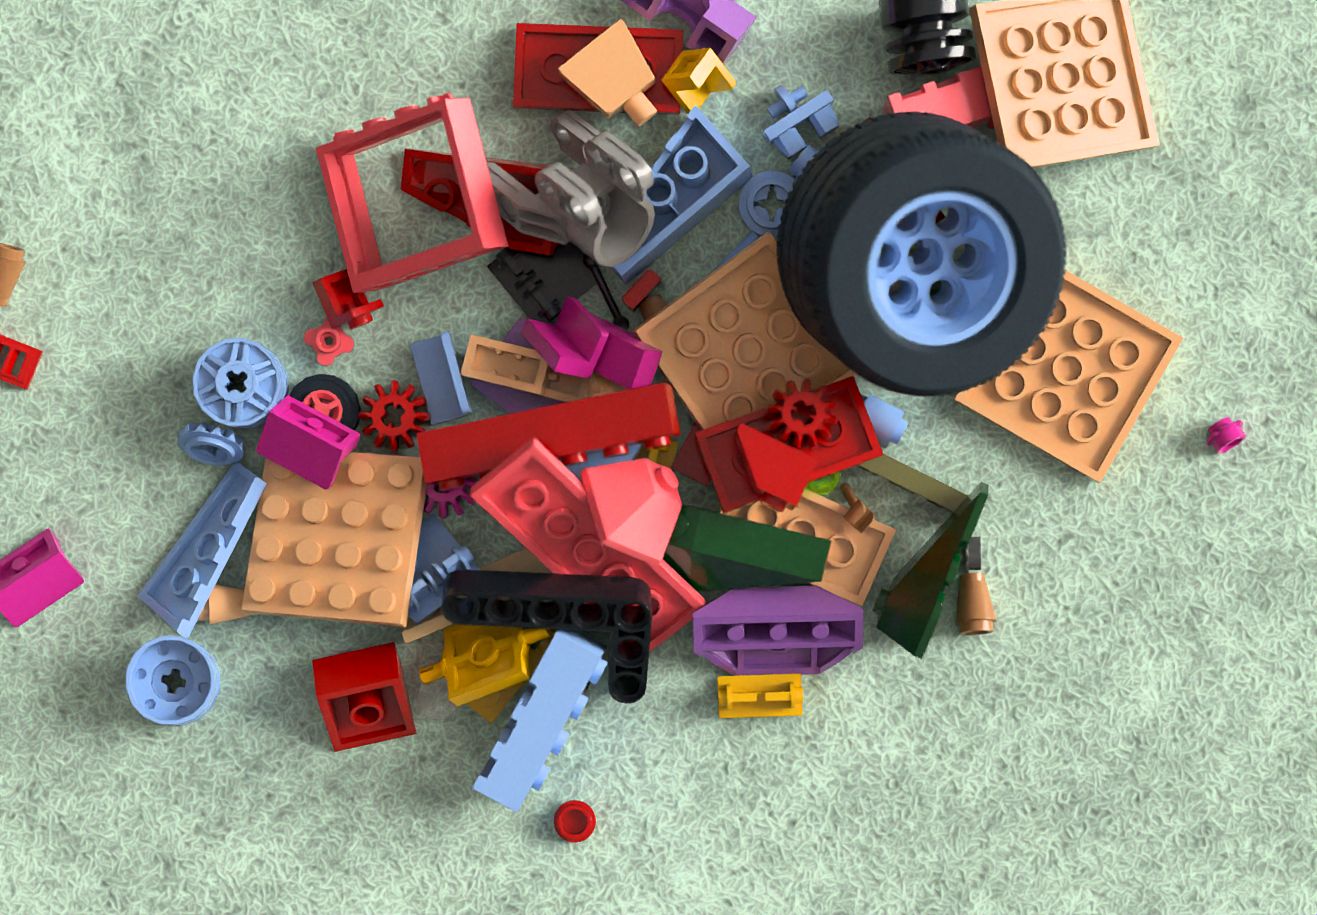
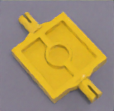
(483, 660)

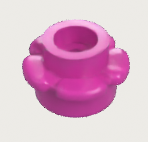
(1225, 435)

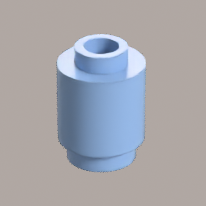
(885, 420)

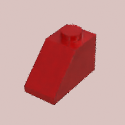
(774, 468)

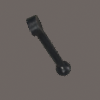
(618, 320)

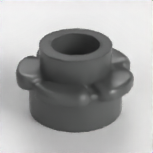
(971, 555)

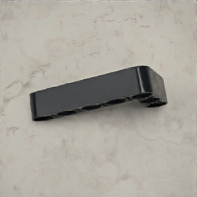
(565, 613)

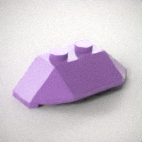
(777, 630)

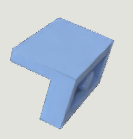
(441, 378)

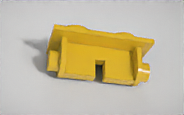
(760, 695)

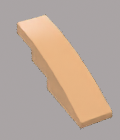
(528, 372)

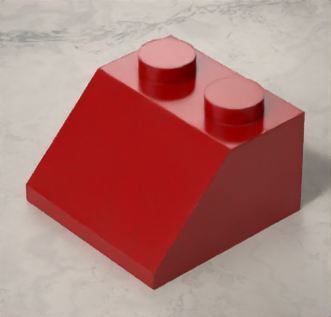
(363, 696)

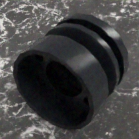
(927, 35)

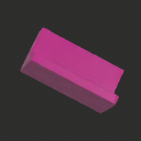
(571, 343)
(306, 441)
(35, 578)

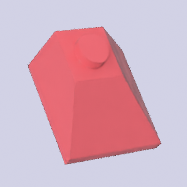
(633, 506)

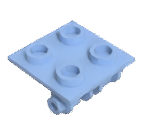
(436, 558)

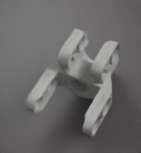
(594, 205)

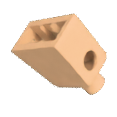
(612, 75)

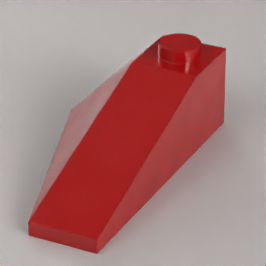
(434, 180)

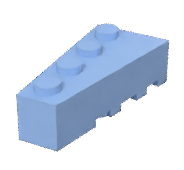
(689, 183)
(540, 717)

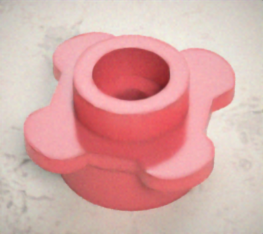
(325, 352)

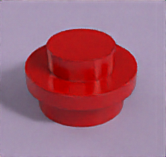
(574, 821)

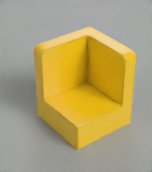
(696, 76)

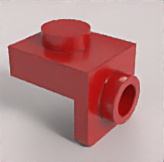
(342, 304)

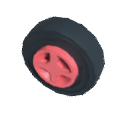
(327, 393)

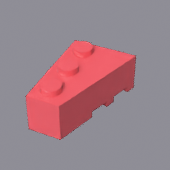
(958, 98)

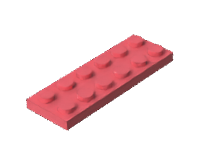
(553, 520)

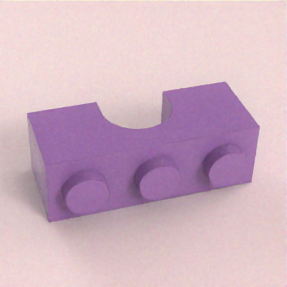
(712, 22)

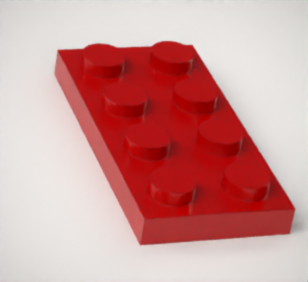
(547, 47)
(850, 444)

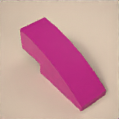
(626, 358)

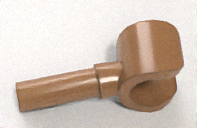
(858, 515)

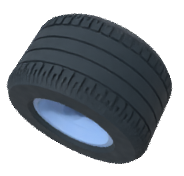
(989, 298)

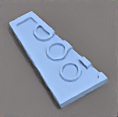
(200, 554)

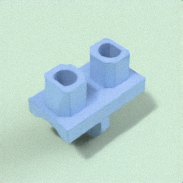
(816, 111)

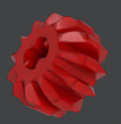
(806, 401)
(380, 412)

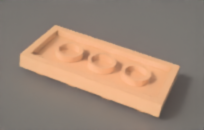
(852, 555)

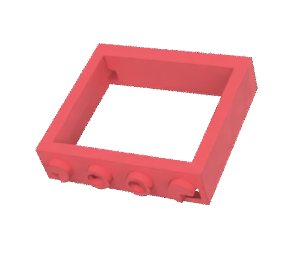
(351, 210)

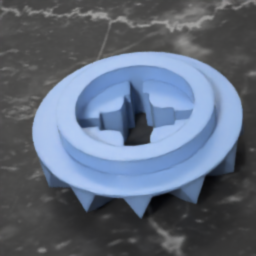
(757, 190)
(211, 444)

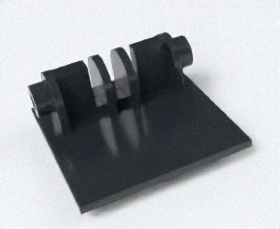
(543, 281)

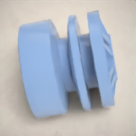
(265, 383)
(147, 680)

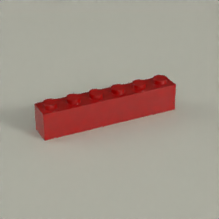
(565, 429)

